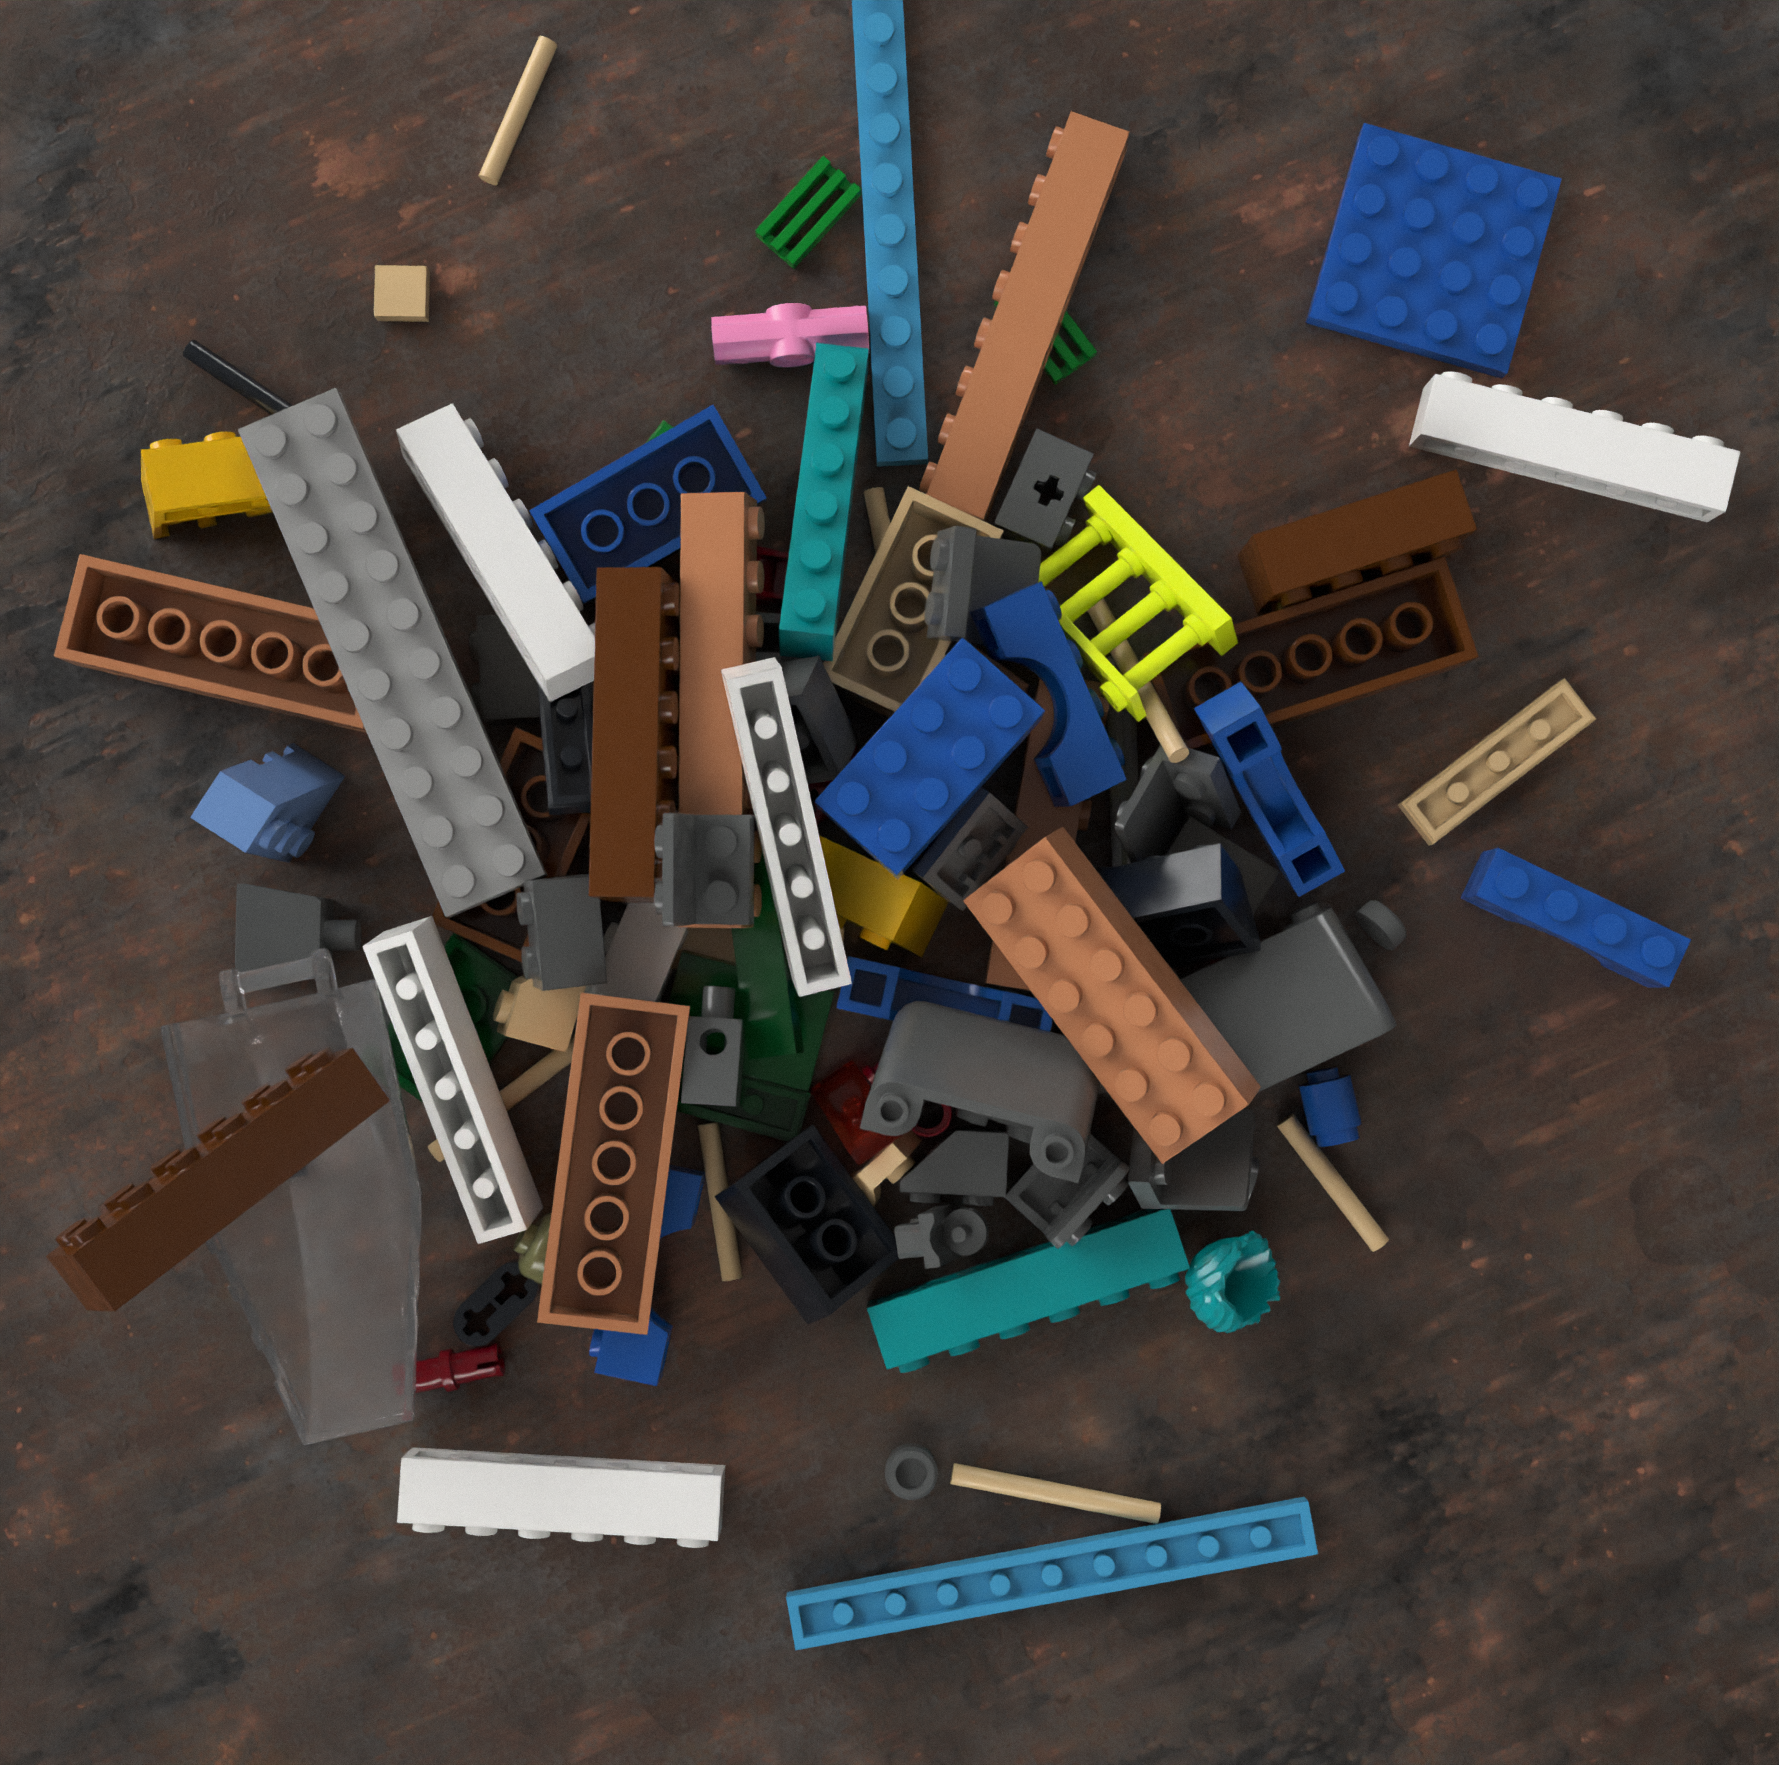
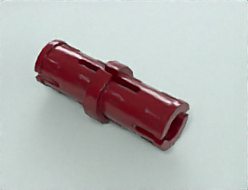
(454, 1368)

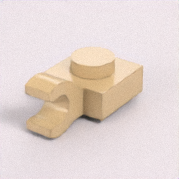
(888, 1163)

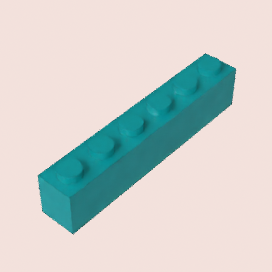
(823, 502)
(1026, 1287)

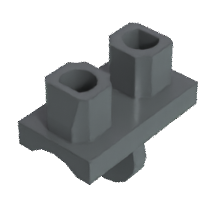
(942, 1234)

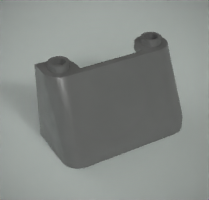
(1293, 998)
(990, 1071)

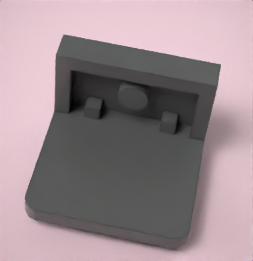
(972, 574)
(1063, 1206)

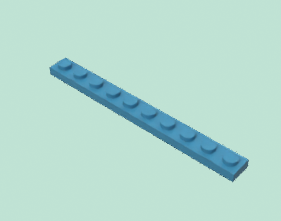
(889, 233)
(1051, 1573)

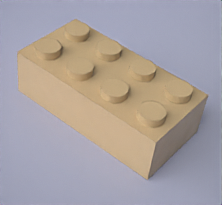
(883, 639)

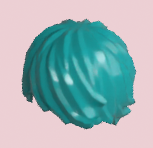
(1232, 1282)

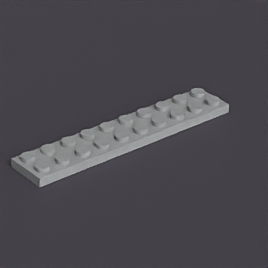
(392, 653)

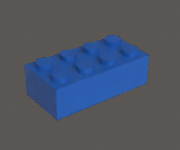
(633, 505)
(930, 758)

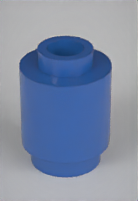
(1330, 1107)

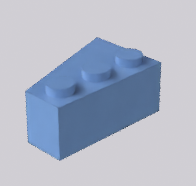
(269, 805)

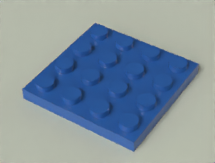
(1433, 250)

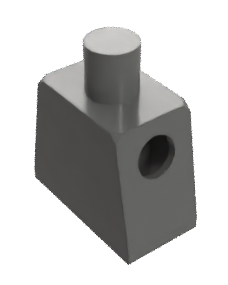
(287, 927)
(714, 1077)

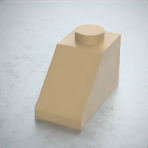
(538, 1015)

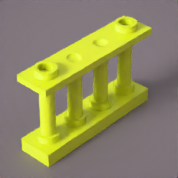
(1169, 590)

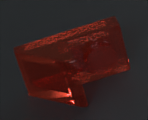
(843, 1102)

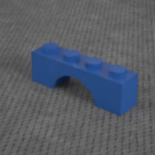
(1079, 754)
(1268, 789)
(1577, 916)
(885, 989)
(639, 1355)

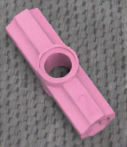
(787, 334)

